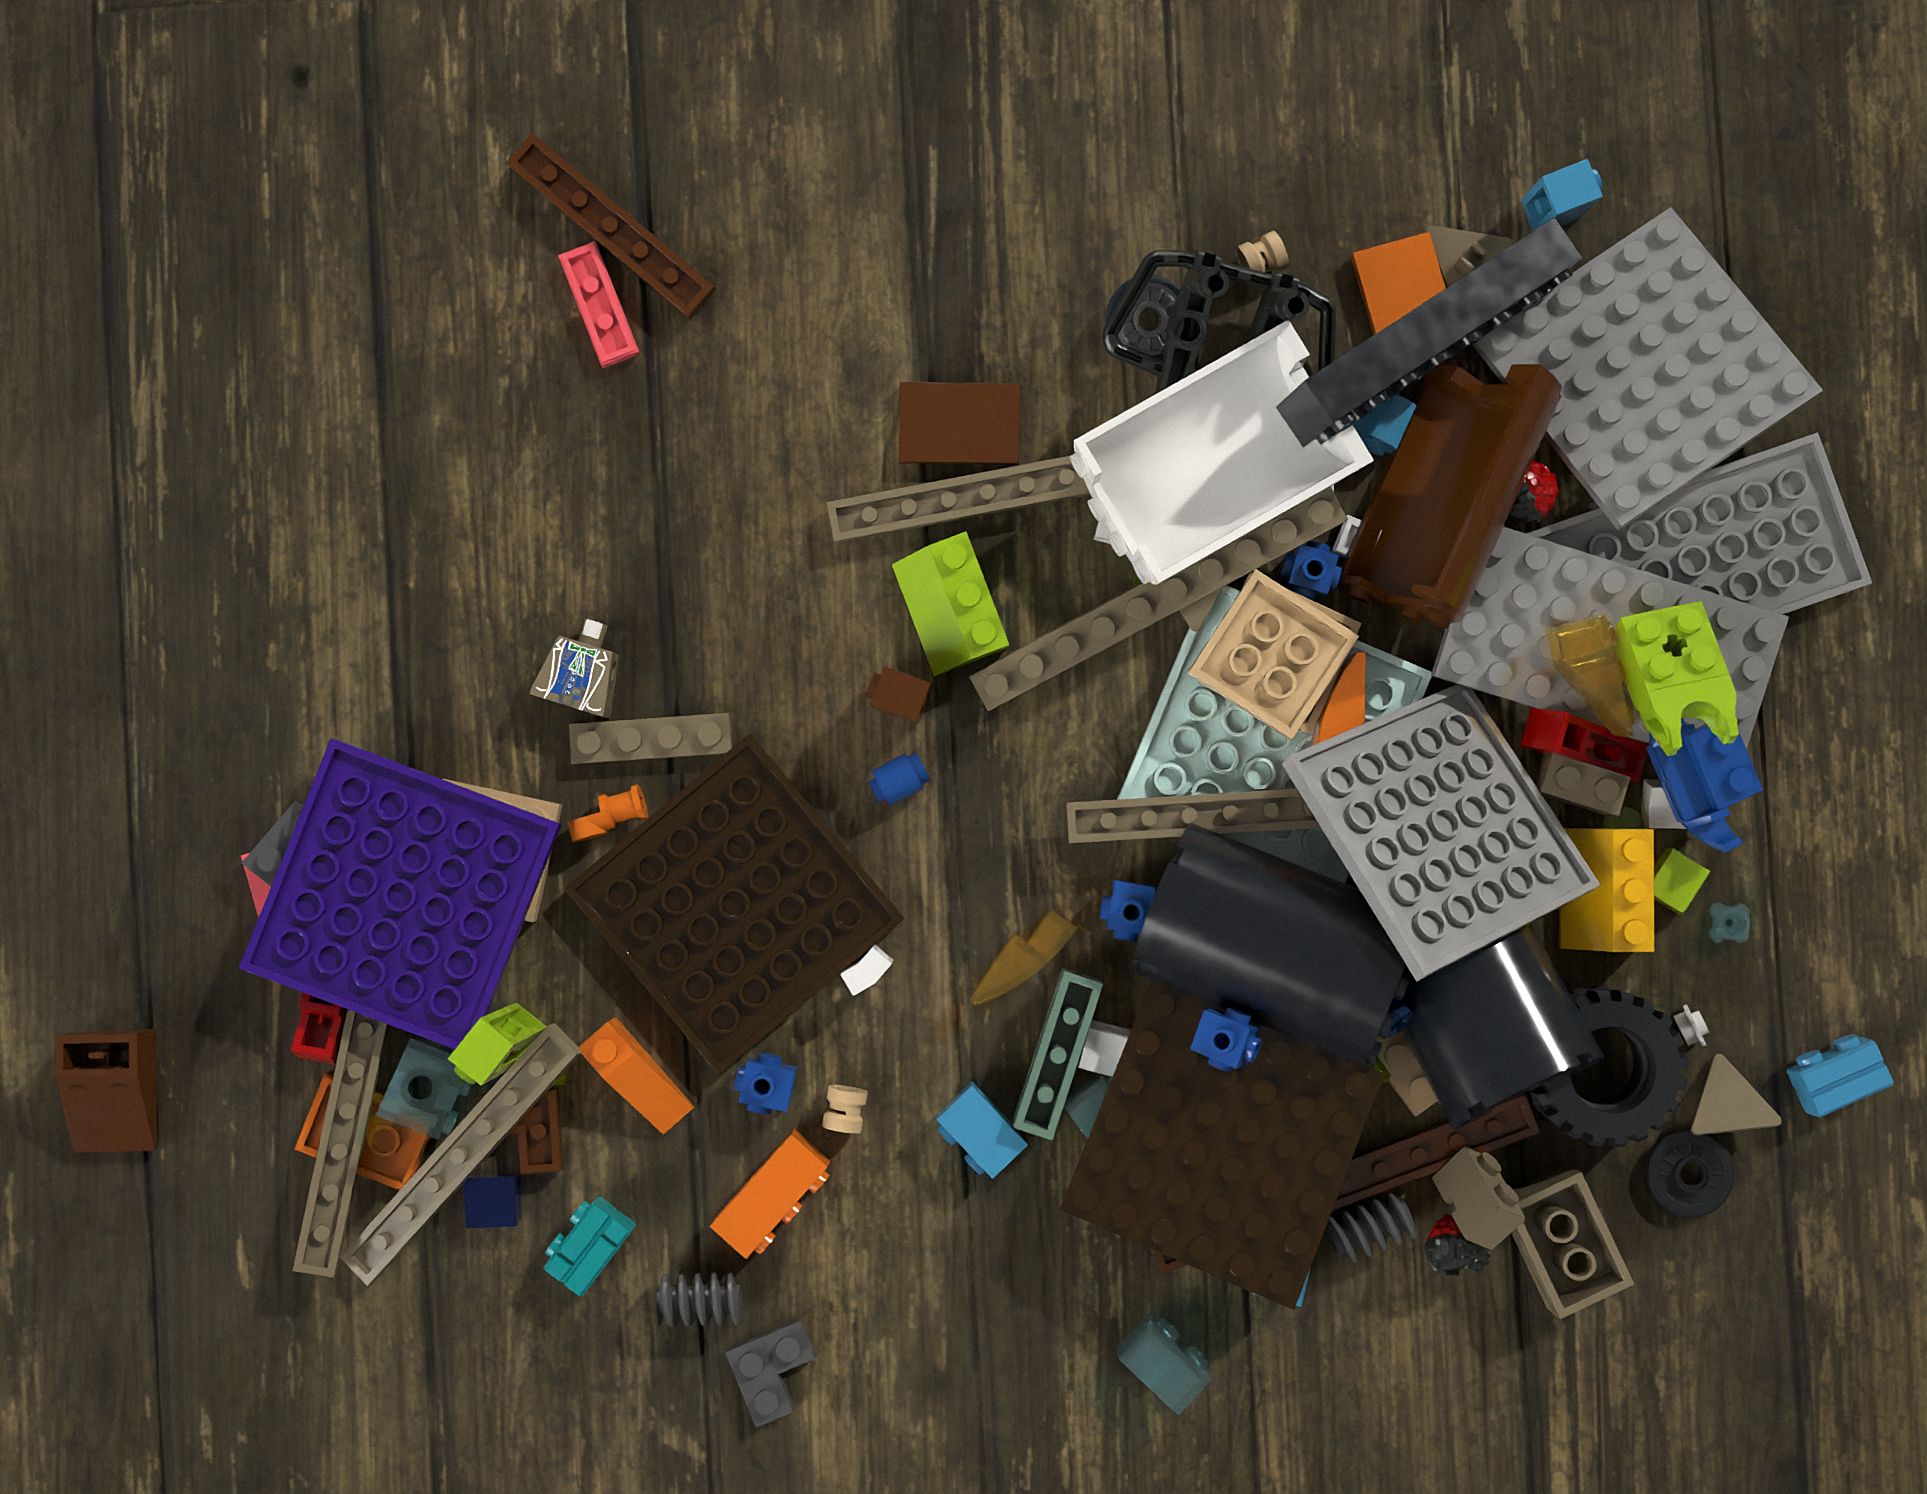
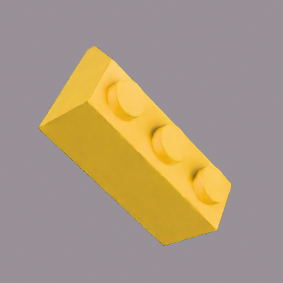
(1620, 910)

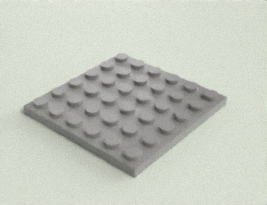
(1654, 367)
(1440, 828)

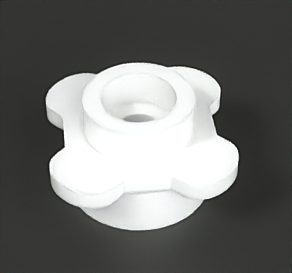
(1692, 1026)

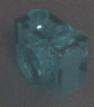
(429, 1115)

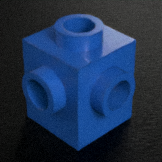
(1296, 574)
(1112, 908)
(1227, 1038)
(781, 1081)

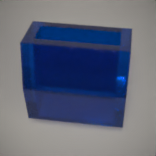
(492, 1202)

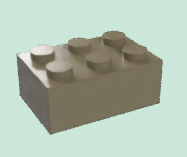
(1567, 1243)

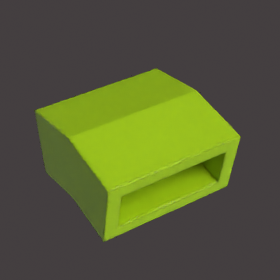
(1677, 880)

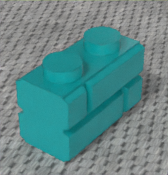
(589, 1245)

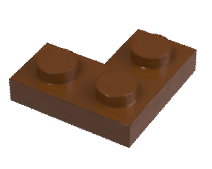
(540, 1135)

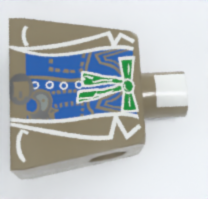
(580, 672)

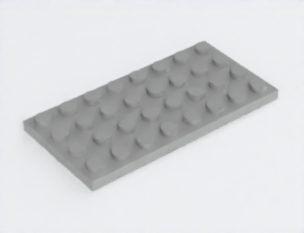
(1747, 530)
(1540, 584)

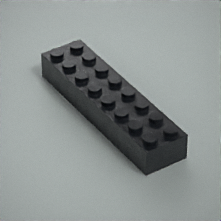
(1429, 335)

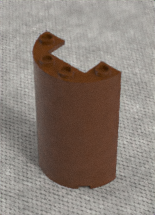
(1449, 491)

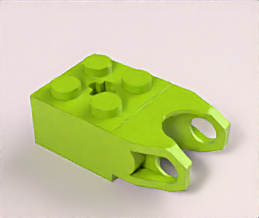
(1676, 673)

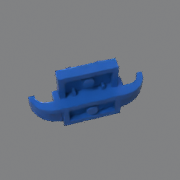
(1704, 782)

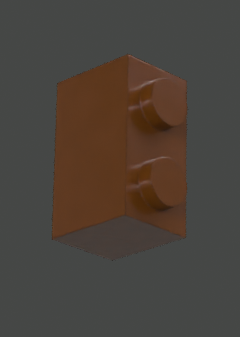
(899, 694)

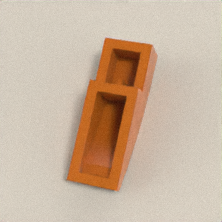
(1345, 703)

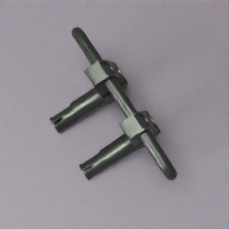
(1208, 278)

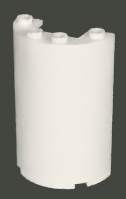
(1209, 459)

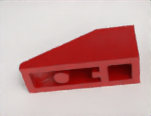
(1584, 741)

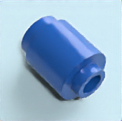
(898, 778)

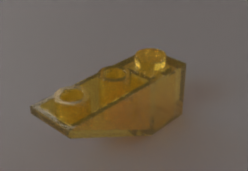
(1587, 661)

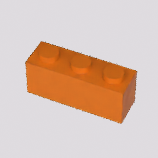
(771, 1195)

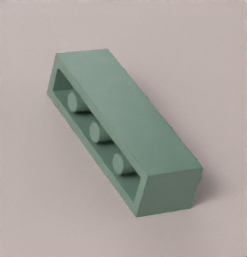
(1057, 1053)

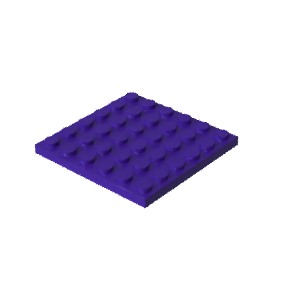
(400, 895)

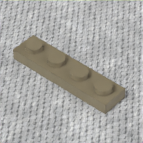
(650, 738)

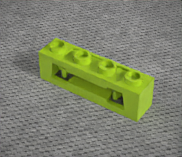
(495, 1044)

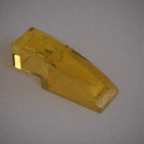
(1023, 958)

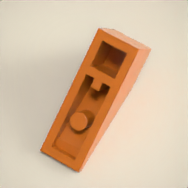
(635, 1075)

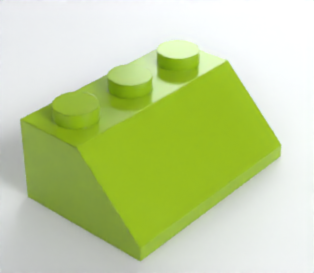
(950, 604)

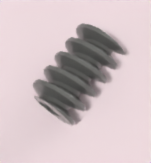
(1370, 1227)
(699, 1300)

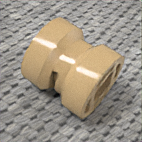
(1264, 255)
(844, 1109)

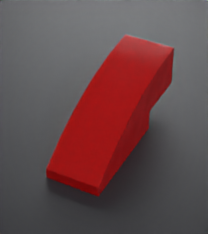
(319, 1030)

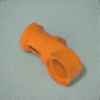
(612, 811)

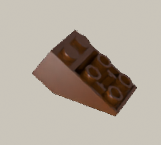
(108, 1088)

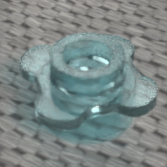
(1740, 922)

